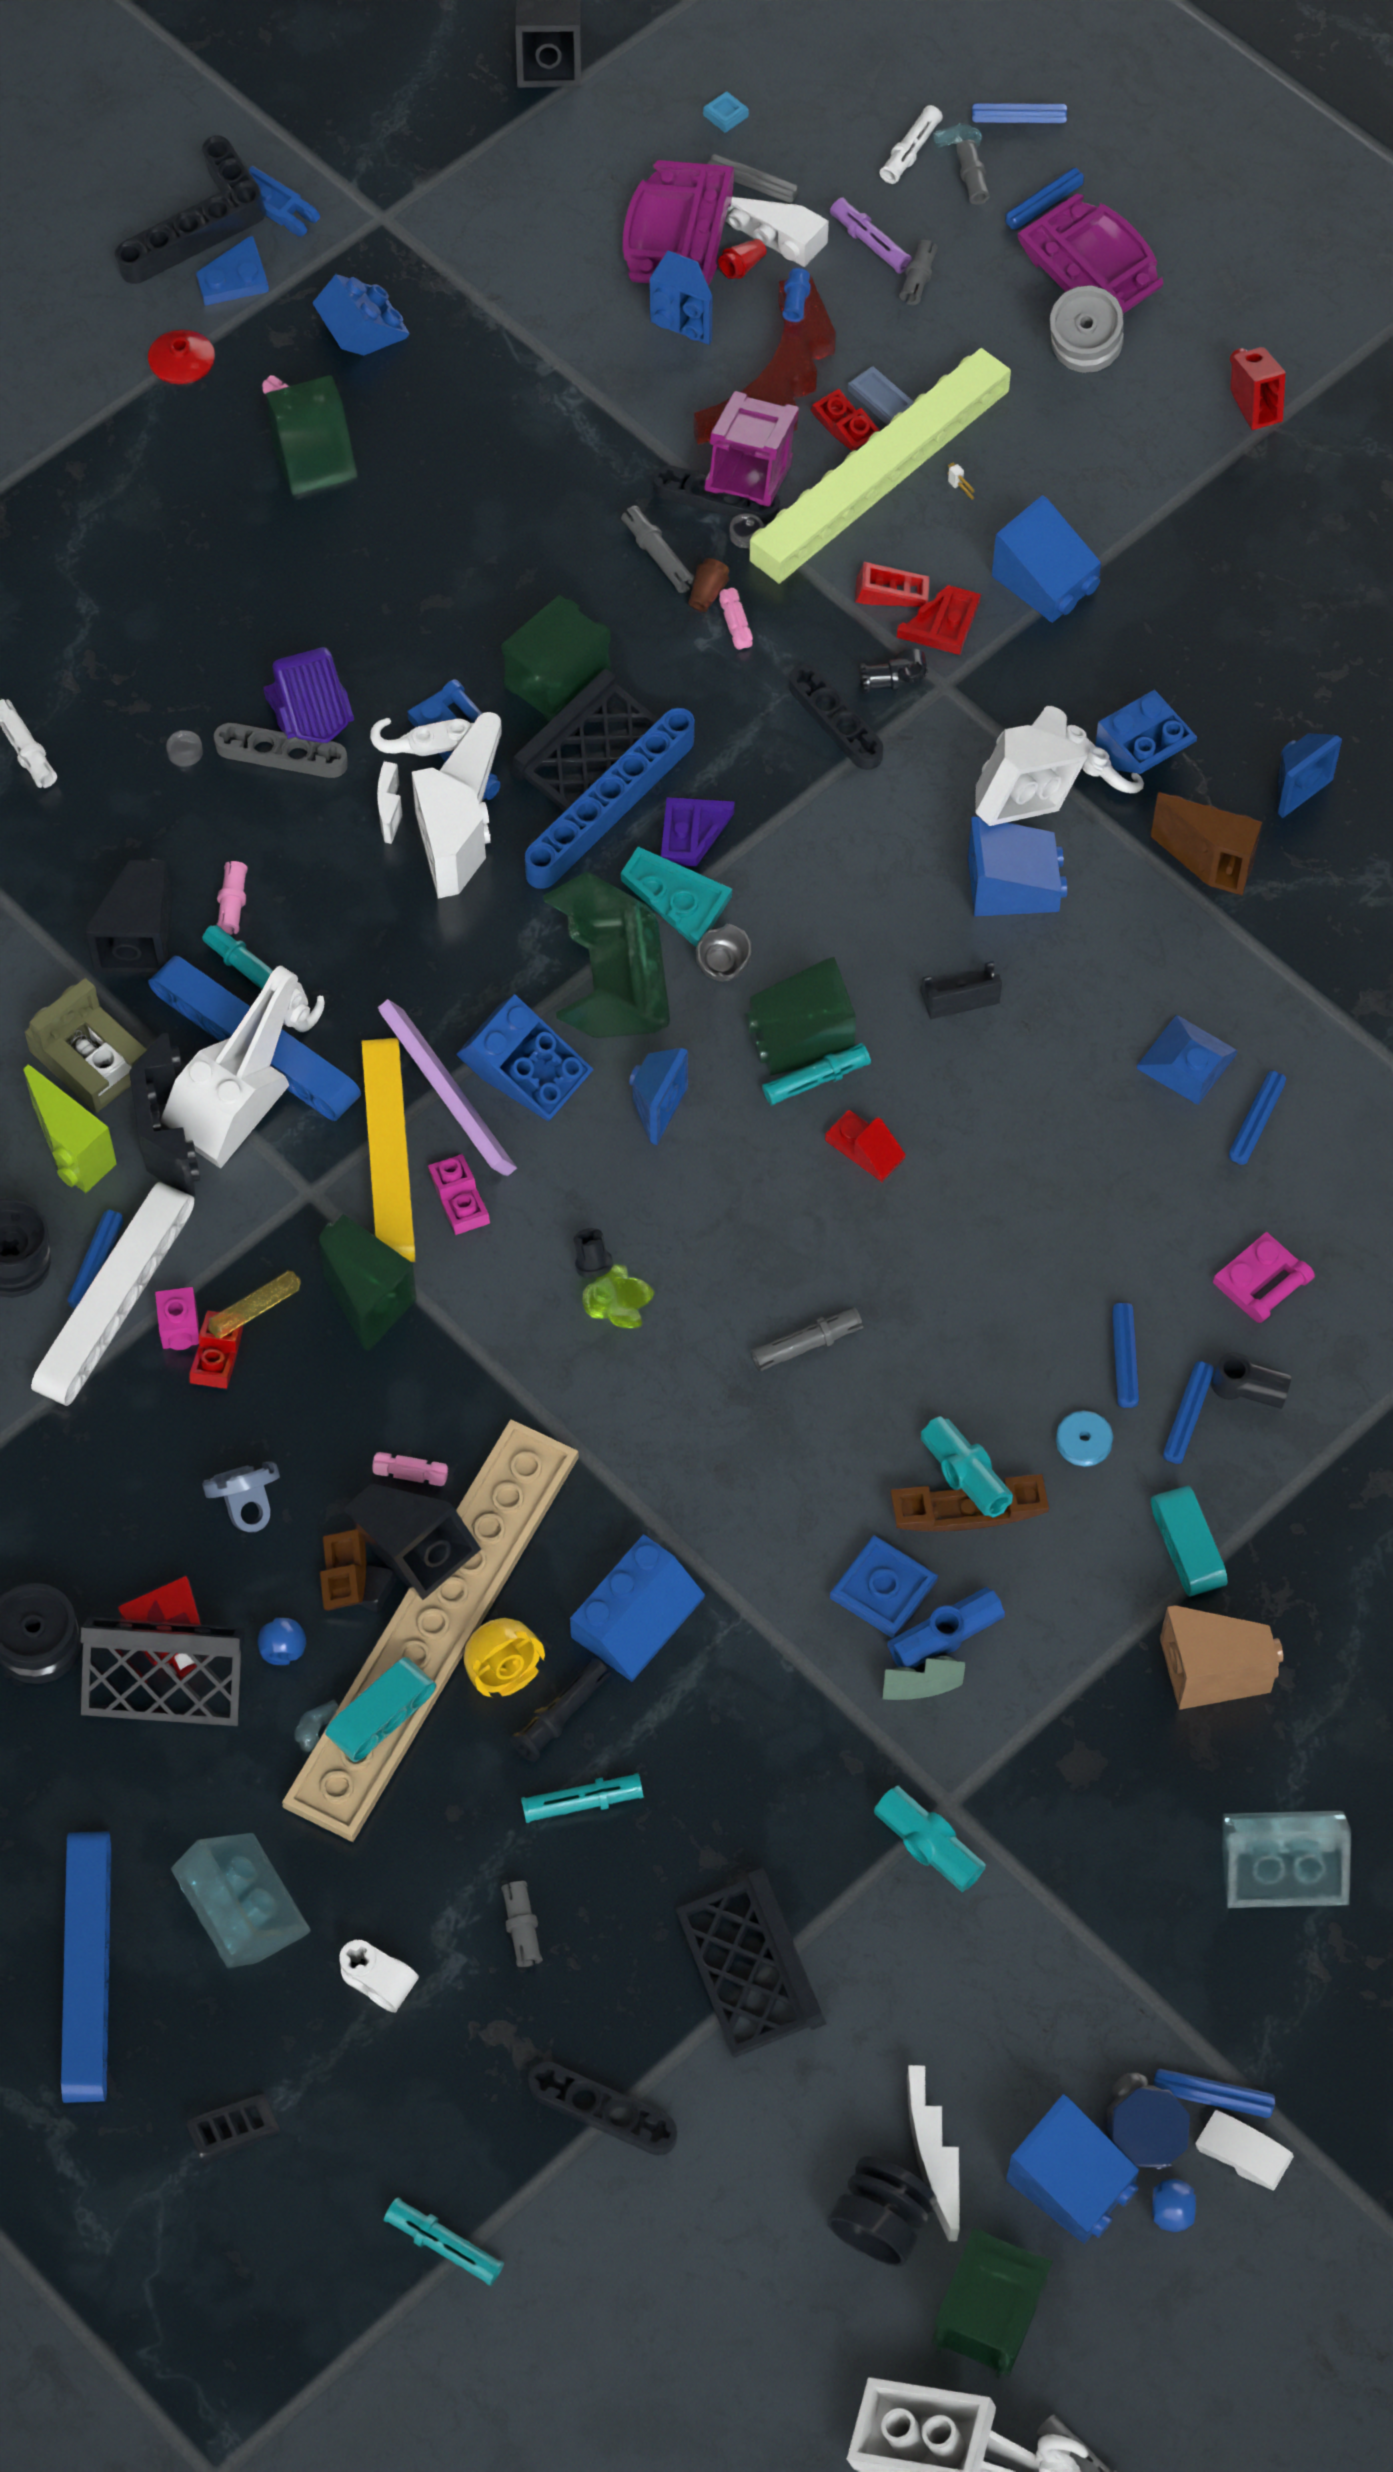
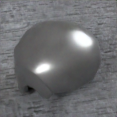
(723, 953)

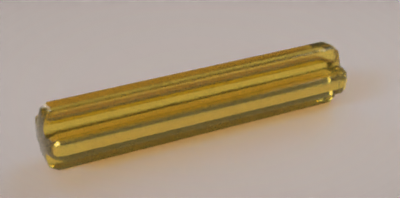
(254, 1304)

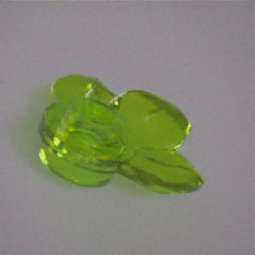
(620, 1297)

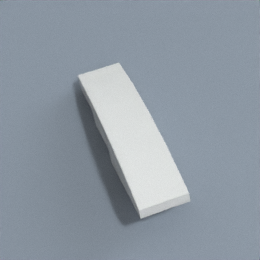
(937, 2163)

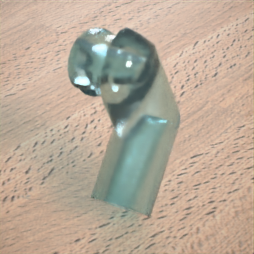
(956, 134)
(311, 1723)

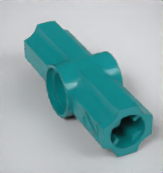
(966, 1467)
(929, 1838)

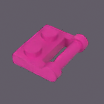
(1255, 1269)

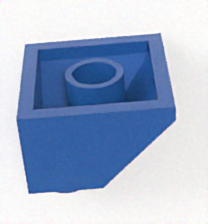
(1306, 769)
(1187, 1059)
(659, 1089)

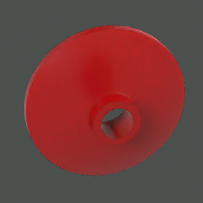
(181, 356)

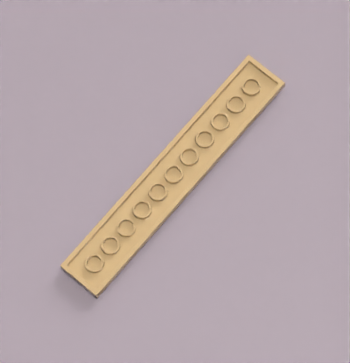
(502, 1516)

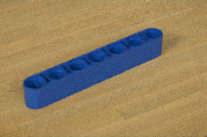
(604, 811)
(221, 1013)
(86, 1967)

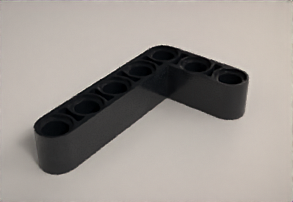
(200, 226)

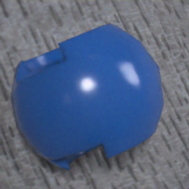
(281, 1641)
(1173, 2205)

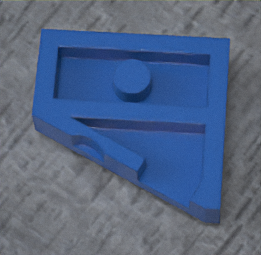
(233, 274)

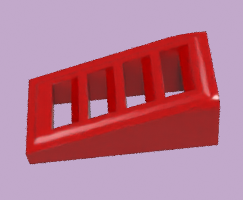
(871, 590)

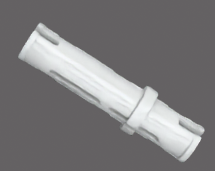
(904, 152)
(30, 754)

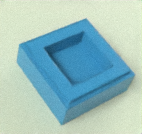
(725, 112)

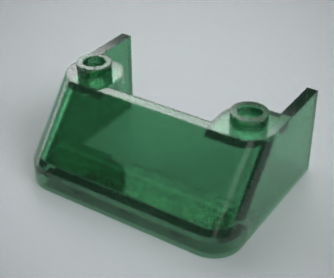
(623, 958)

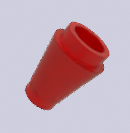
(740, 259)

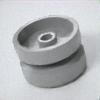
(1087, 329)

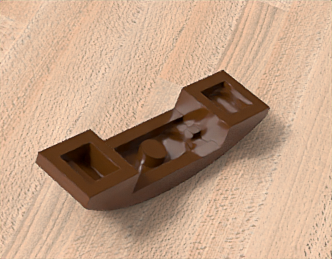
(954, 1510)

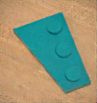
(676, 893)

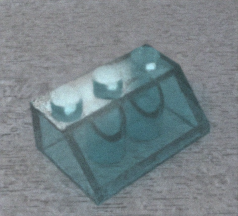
(1286, 1859)
(239, 1898)

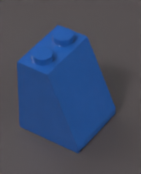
(1045, 561)
(1014, 869)
(1073, 2171)

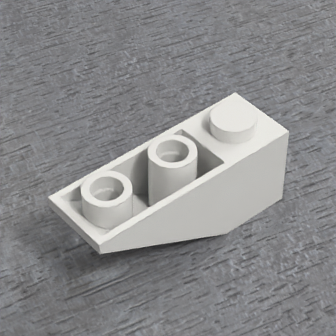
(781, 226)

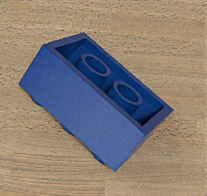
(636, 1608)

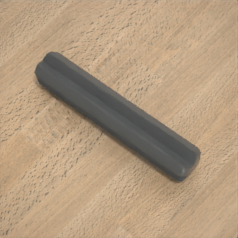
(758, 180)

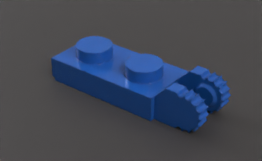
(282, 203)

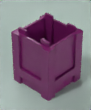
(751, 448)

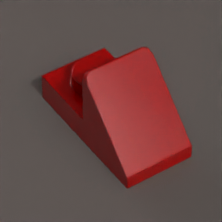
(866, 1144)

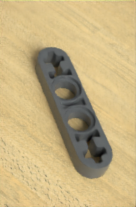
(278, 755)

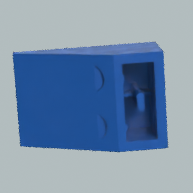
(525, 1059)

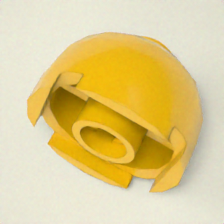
(502, 1656)

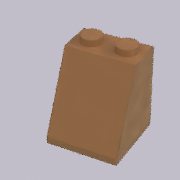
(1217, 1656)

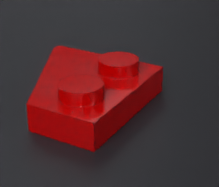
(943, 621)

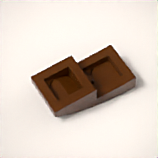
(345, 1570)

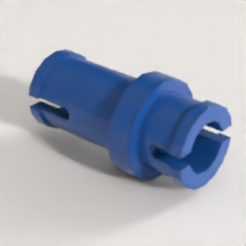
(796, 291)

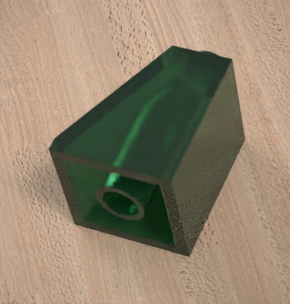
(311, 434)
(802, 1018)
(366, 1278)

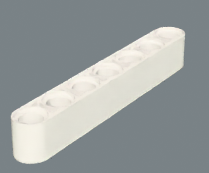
(112, 1294)

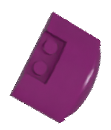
(680, 212)
(1092, 248)

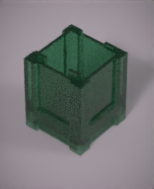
(555, 656)
(991, 2302)

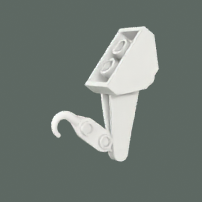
(1037, 768)
(450, 799)
(232, 1082)
(943, 2431)

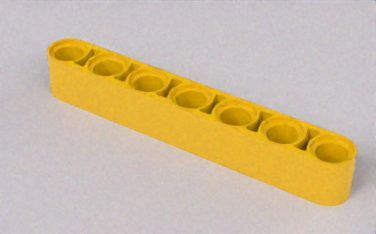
(388, 1145)

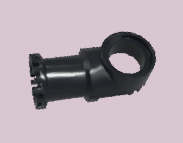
(894, 671)

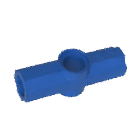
(967, 1619)

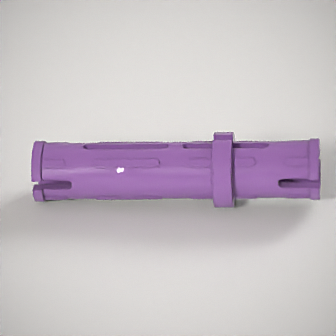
(849, 216)

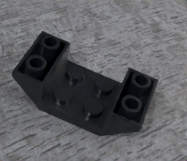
(164, 1151)

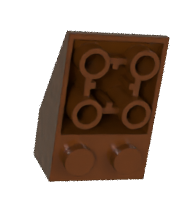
(1207, 840)

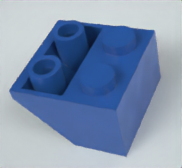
(681, 298)
(359, 315)
(1143, 734)

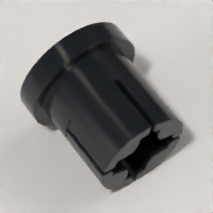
(592, 1255)

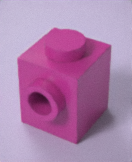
(177, 1318)

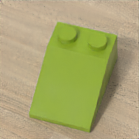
(74, 1135)

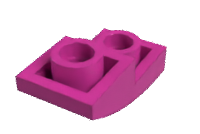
(459, 1194)

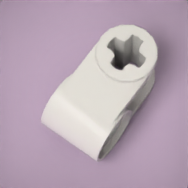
(383, 1977)

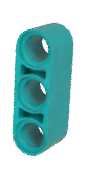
(1188, 1540)
(380, 1709)

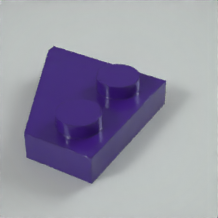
(692, 828)

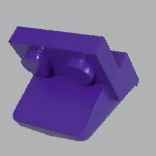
(309, 696)

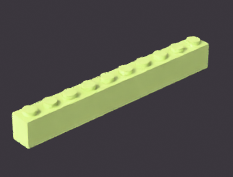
(879, 465)

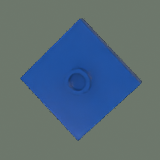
(883, 1587)

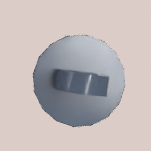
(241, 1487)

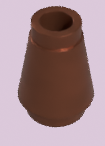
(708, 583)

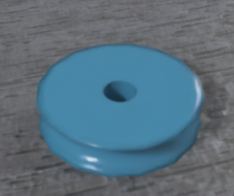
(1079, 1451)

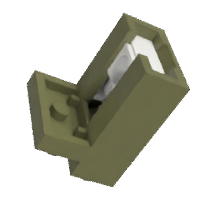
(69, 1027)

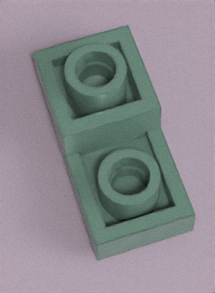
(939, 1677)

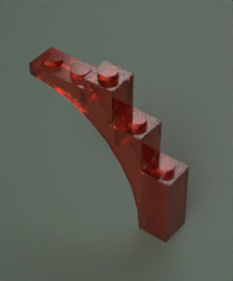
(792, 367)

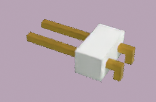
(956, 479)

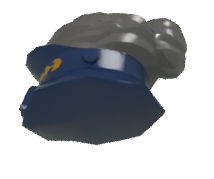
(1147, 2122)

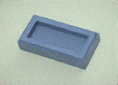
(879, 395)

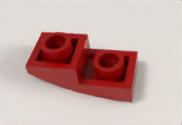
(843, 421)
(215, 1356)

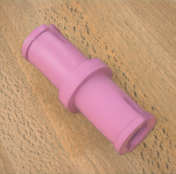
(232, 897)

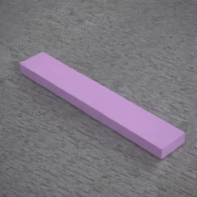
(447, 1088)

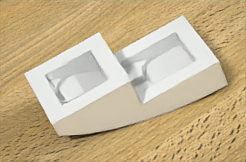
(388, 802)
(1244, 2148)

